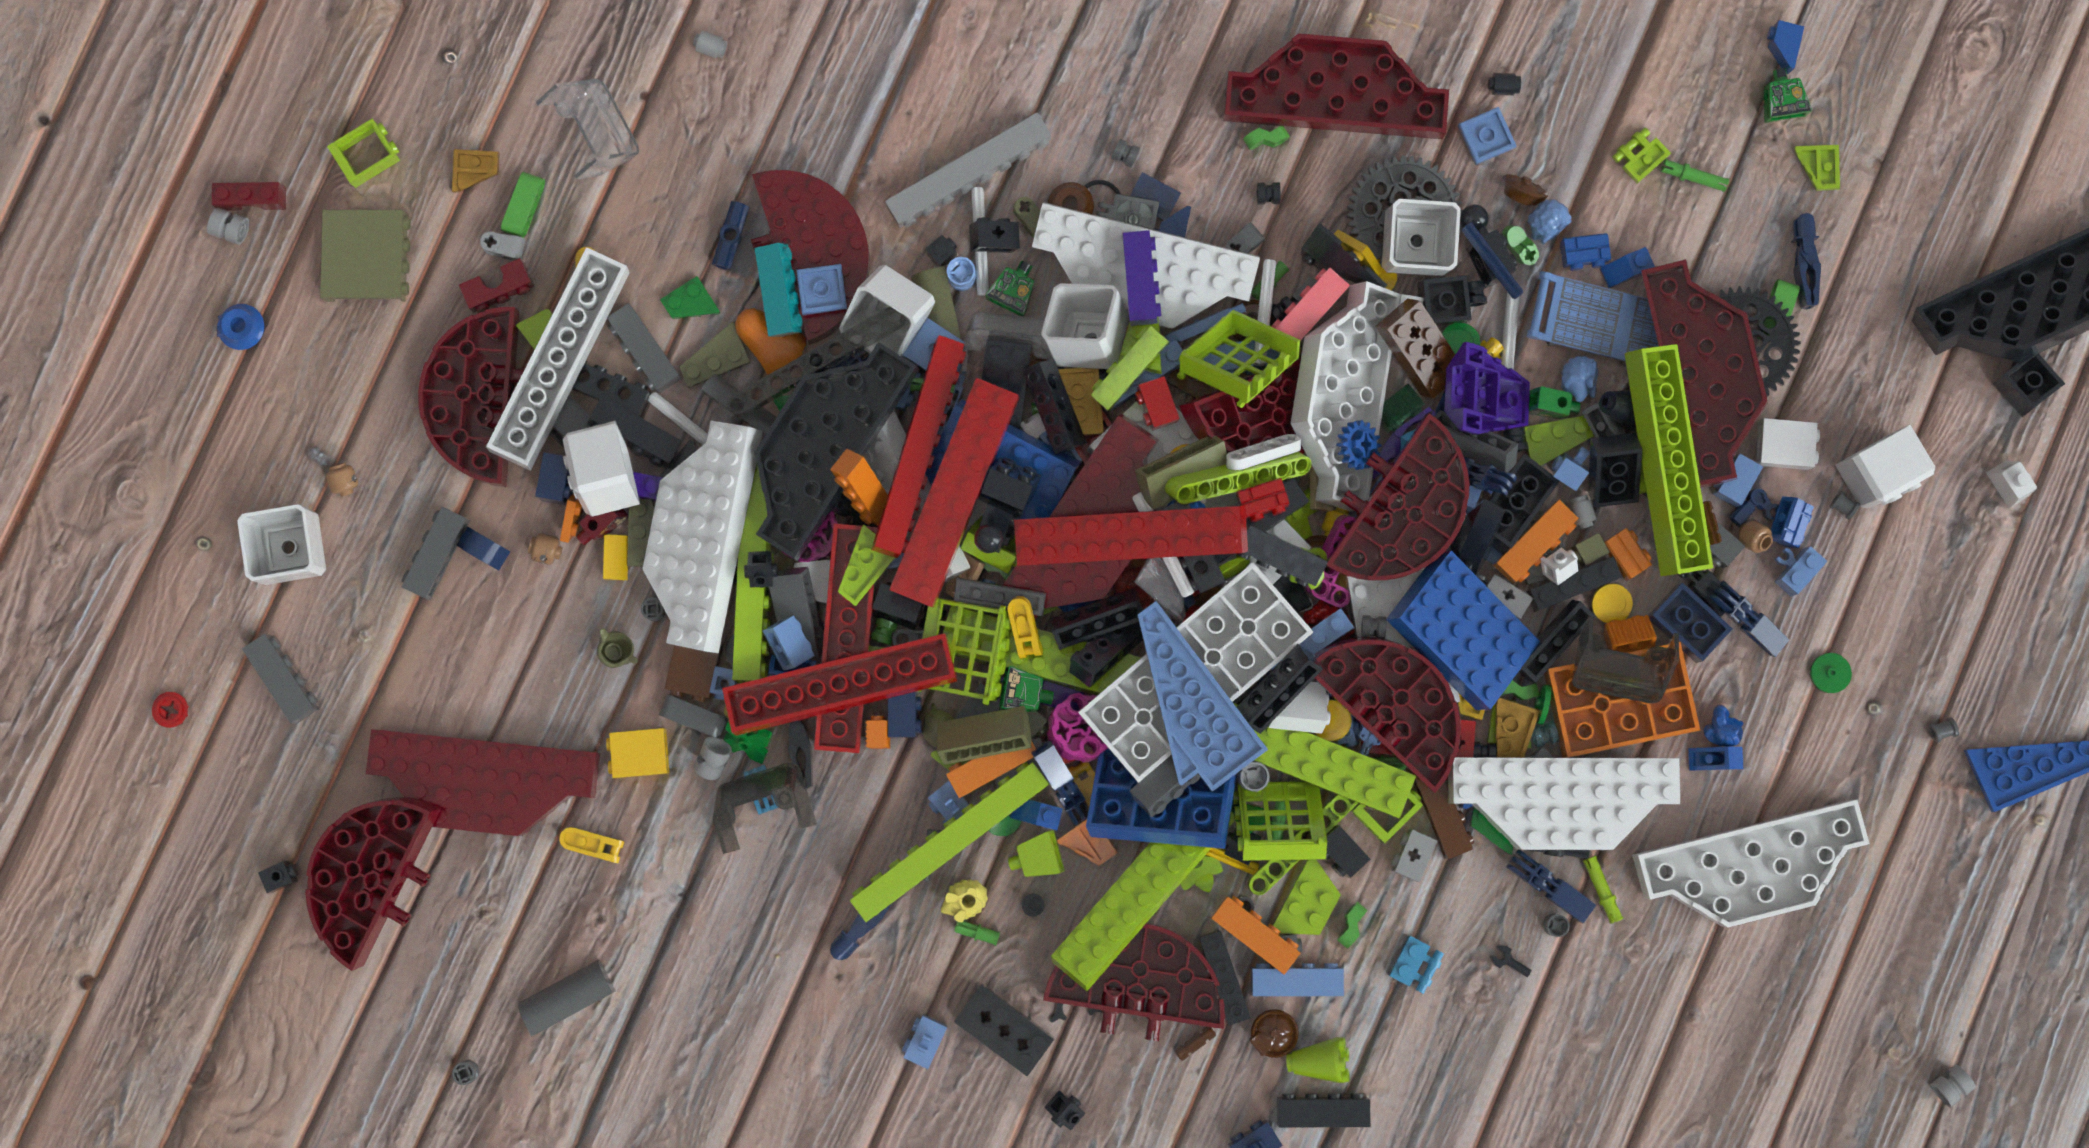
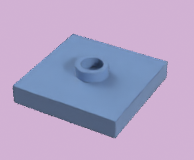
(1487, 135)
(821, 289)
(922, 344)

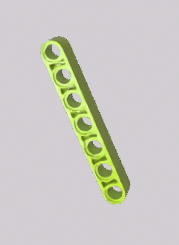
(1222, 481)
(1285, 865)

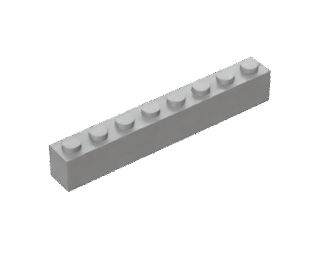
(969, 170)

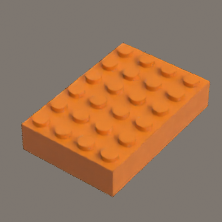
(1602, 722)

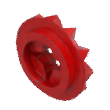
(161, 714)

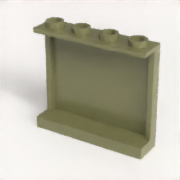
(364, 254)

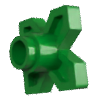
(752, 743)

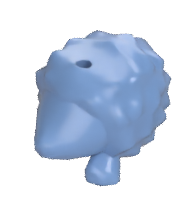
(1548, 220)
(1580, 377)

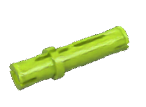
(1603, 890)

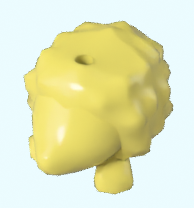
(964, 899)

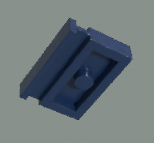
(1153, 189)

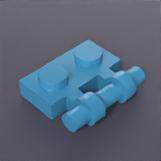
(1410, 960)

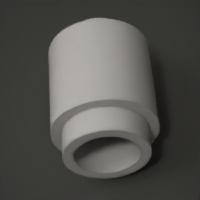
(710, 44)
(1583, 510)

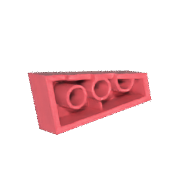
(1313, 305)

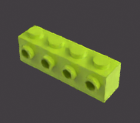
(1129, 369)

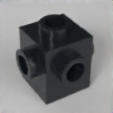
(760, 569)
(1065, 1110)

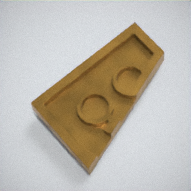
(1087, 409)
(1513, 728)

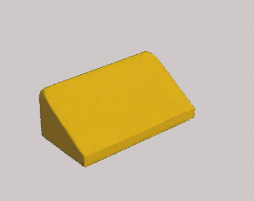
(615, 557)

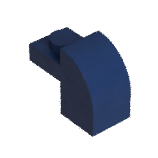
(483, 548)

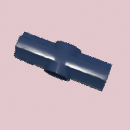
(726, 248)

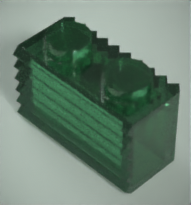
(1399, 407)

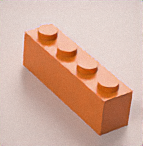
(860, 486)
(1536, 541)
(983, 770)
(1256, 935)

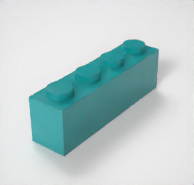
(778, 290)

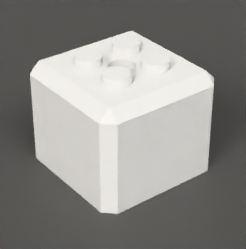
(1435, 224)
(883, 290)
(1080, 314)
(1887, 468)
(600, 469)
(264, 539)

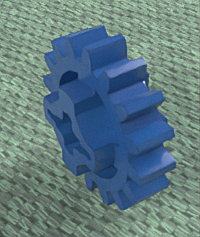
(1358, 444)

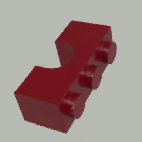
(256, 194)
(515, 281)

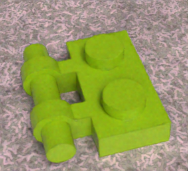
(1646, 160)

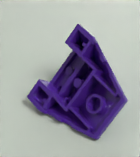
(1484, 393)

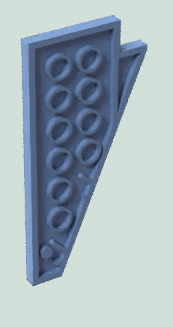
(1199, 718)

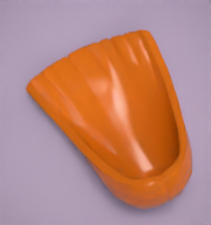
(770, 351)

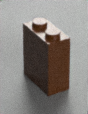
(691, 672)

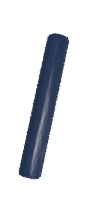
(1492, 260)

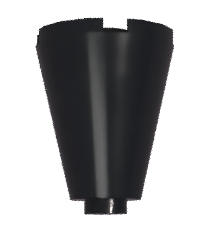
(1619, 407)

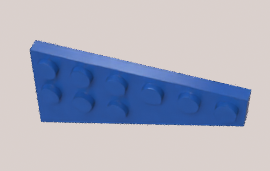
(2026, 770)

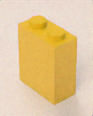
(638, 753)

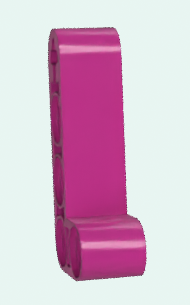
(1329, 587)

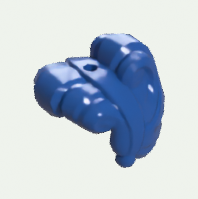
(1723, 729)

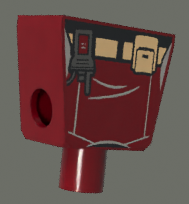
(606, 524)

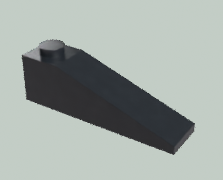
(1325, 251)
(1477, 535)

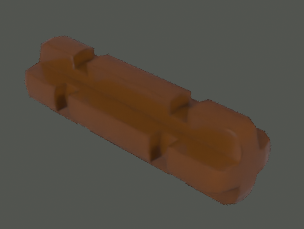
(1711, 522)
(1195, 1043)

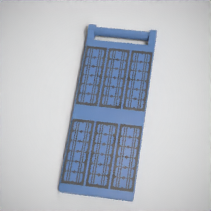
(1592, 318)

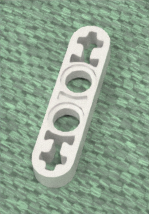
(1263, 452)

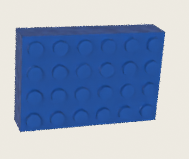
(1025, 450)
(1463, 630)
(1193, 819)

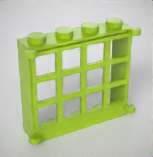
(1235, 322)
(1000, 646)
(1281, 849)

